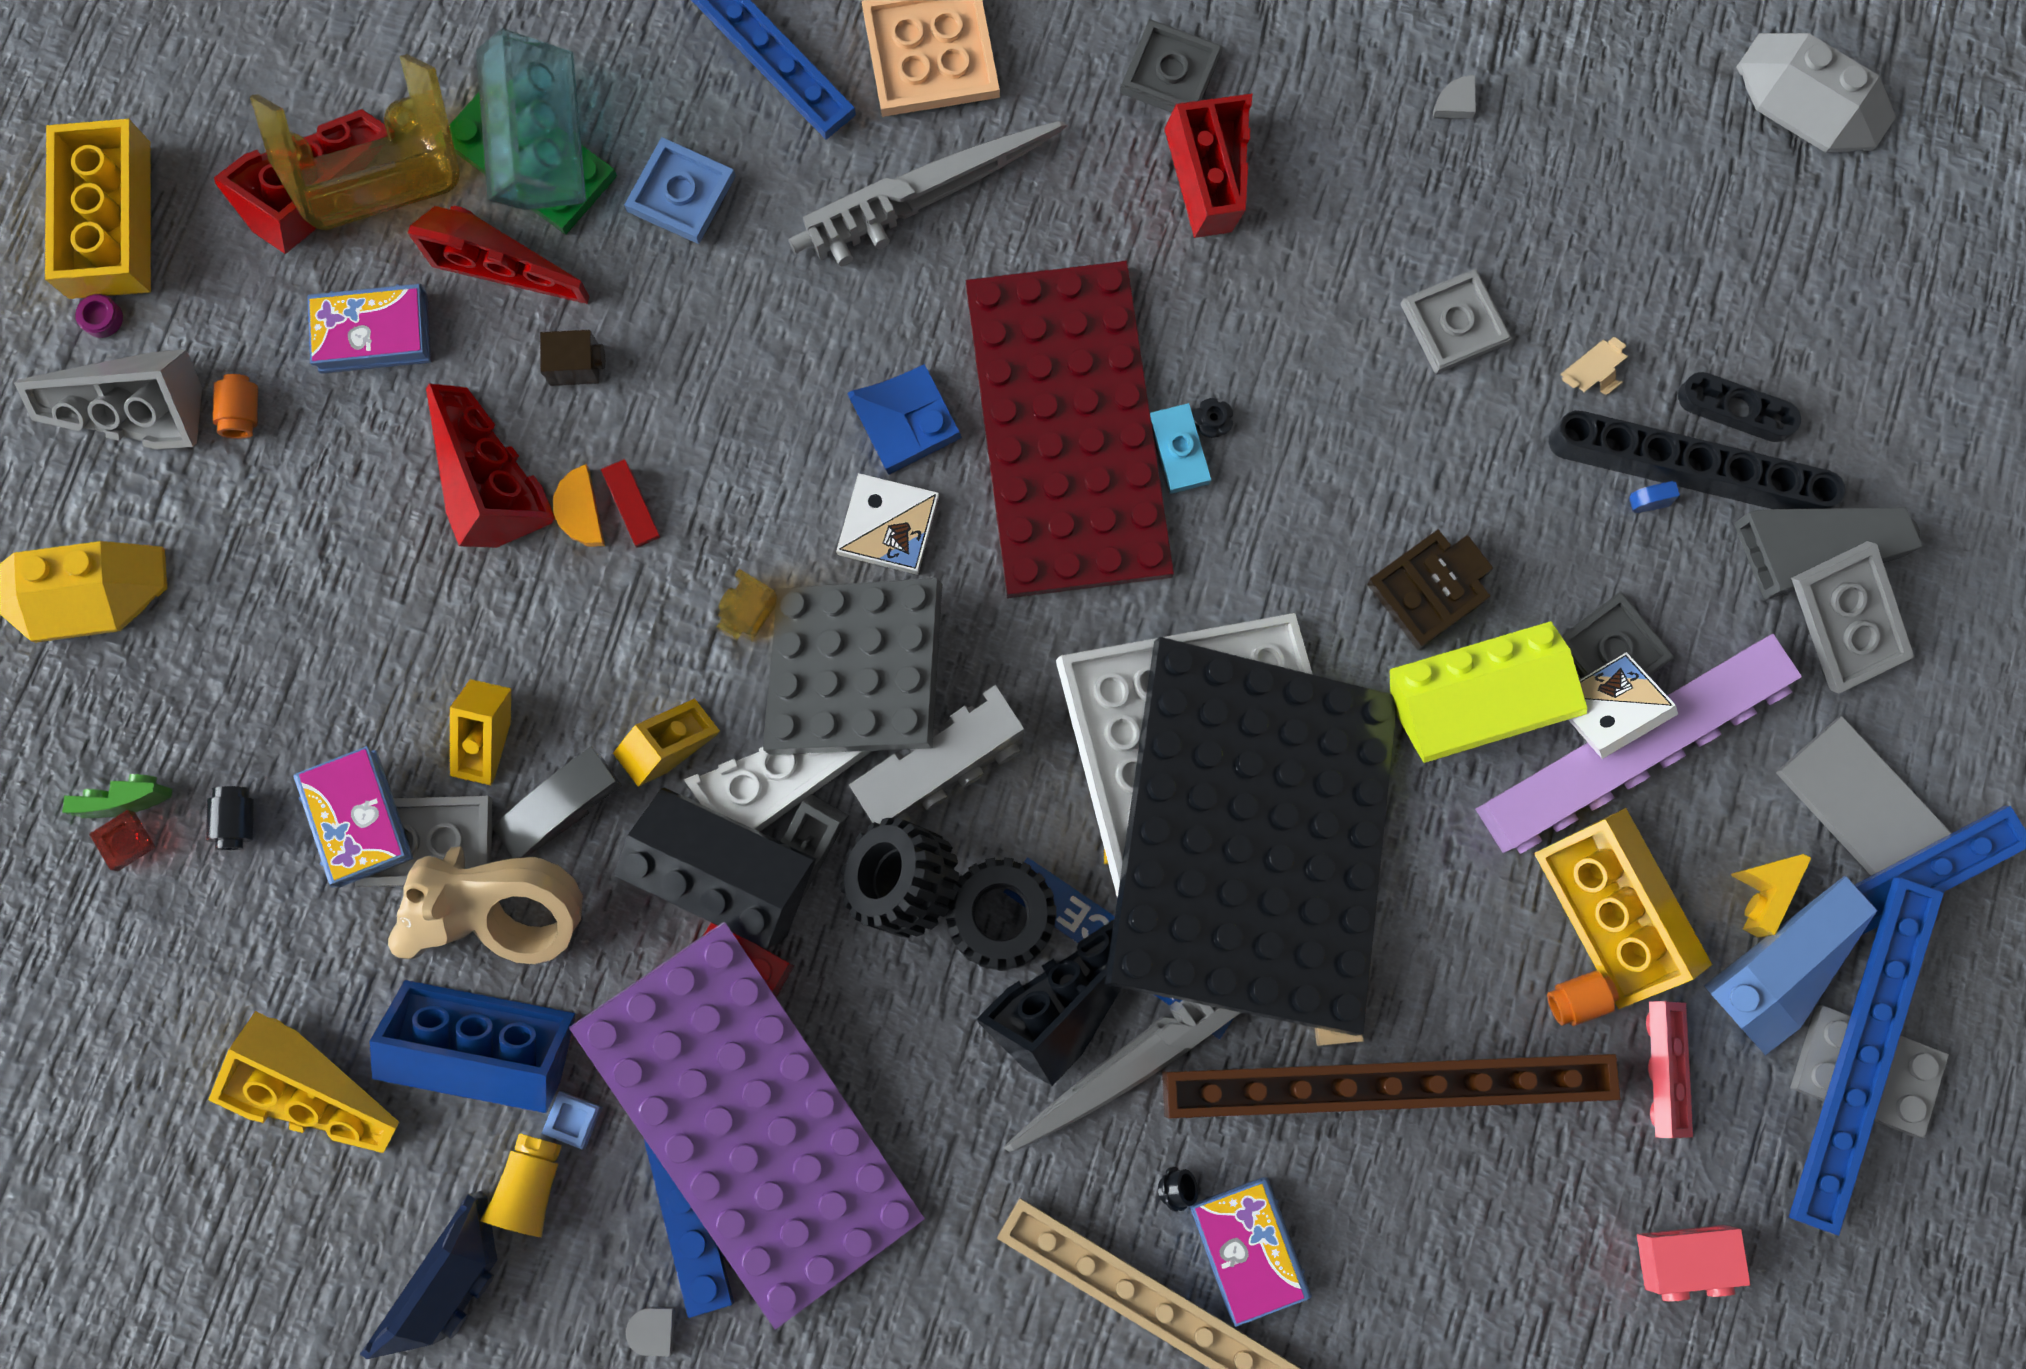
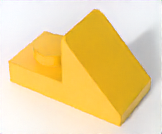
(1777, 886)

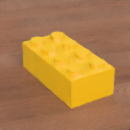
(98, 209)

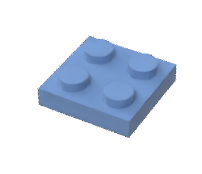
(680, 190)

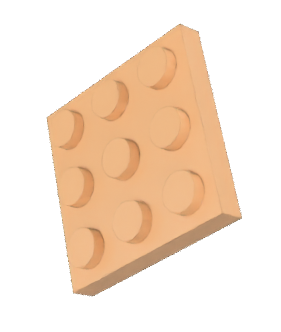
(929, 53)

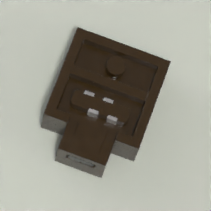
(1432, 586)

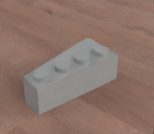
(958, 755)

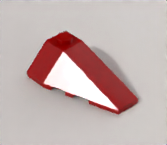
(260, 195)
(471, 247)

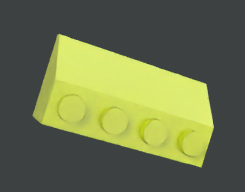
(1487, 691)

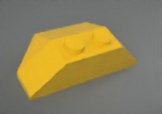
(79, 588)

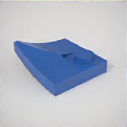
(905, 418)

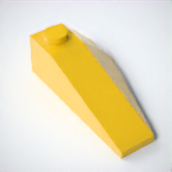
(287, 1078)

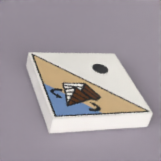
(887, 524)
(1620, 706)

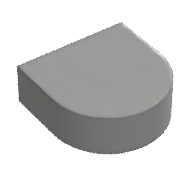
(652, 1331)

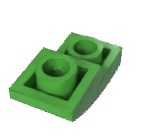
(133, 795)

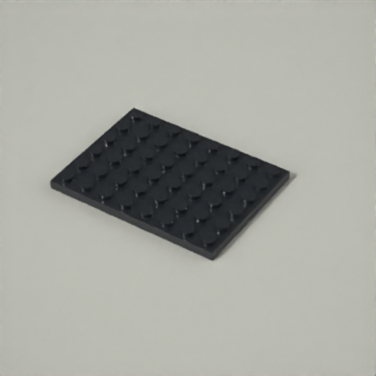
(1254, 839)

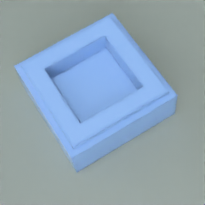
(572, 1120)

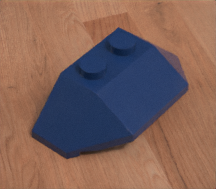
(441, 1285)

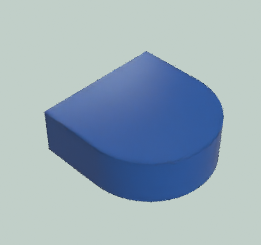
(1654, 497)

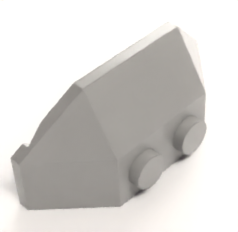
(1816, 92)

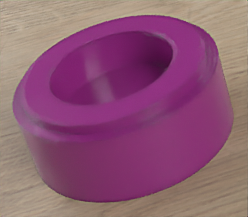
(99, 316)

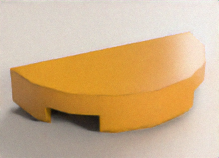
(577, 508)

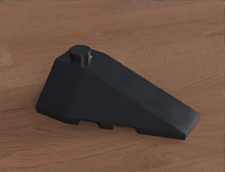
(1057, 1012)

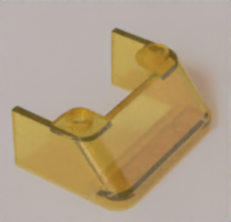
(375, 176)

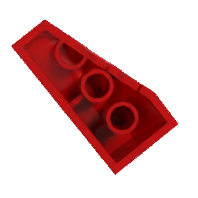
(481, 482)

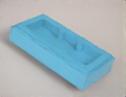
(1179, 448)

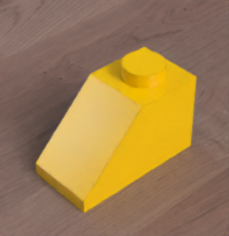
(479, 731)
(665, 741)

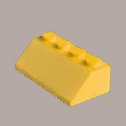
(1623, 909)

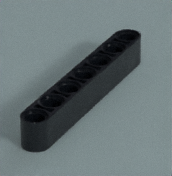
(1713, 458)

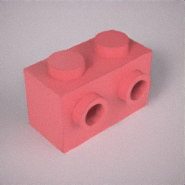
(1693, 1261)

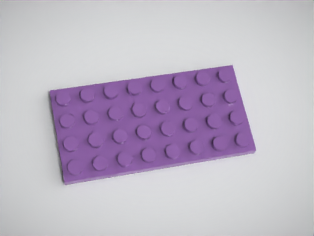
(747, 1124)

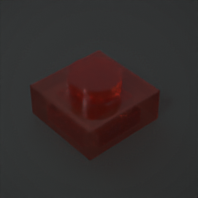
(122, 840)

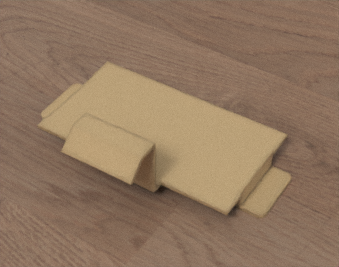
(1597, 366)

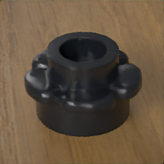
(1209, 427)
(1178, 1189)

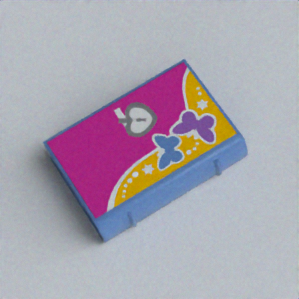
(369, 328)
(352, 817)
(1250, 1251)

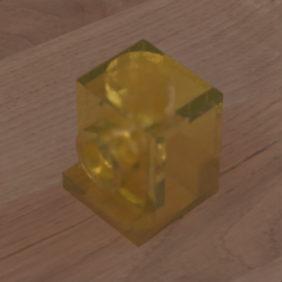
(746, 607)

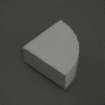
(1457, 99)

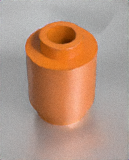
(235, 406)
(1583, 998)

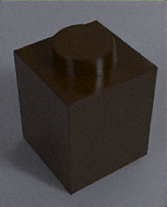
(571, 357)

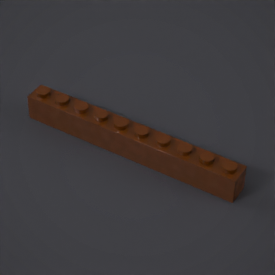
(1390, 1086)

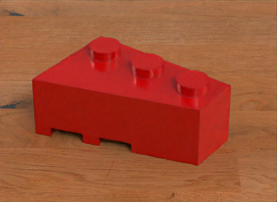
(1210, 160)

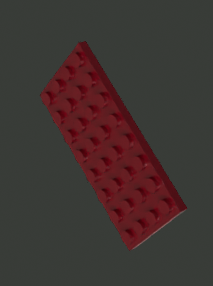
(1068, 430)

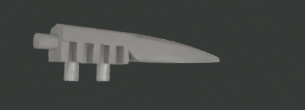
(906, 194)
(1128, 1067)

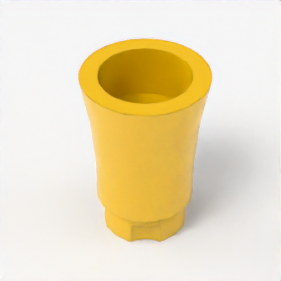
(524, 1187)

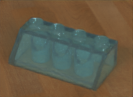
(529, 123)

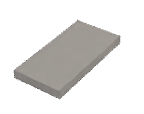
(1860, 798)

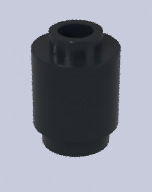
(229, 817)

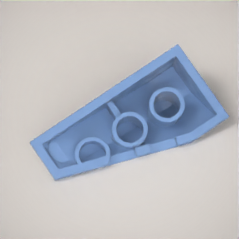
(1787, 973)

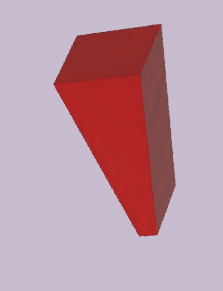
(630, 502)

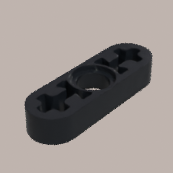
(1755, 399)

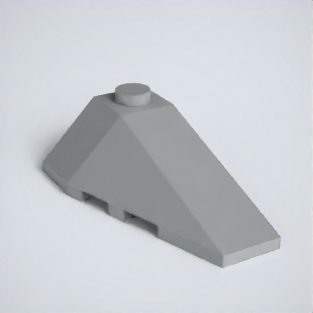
(133, 397)

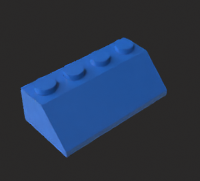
(472, 1046)

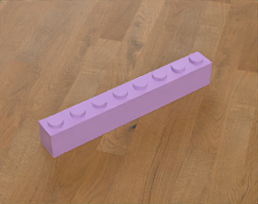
(1587, 779)

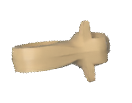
(450, 902)

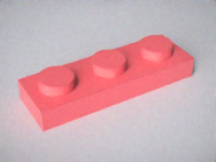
(1670, 1069)

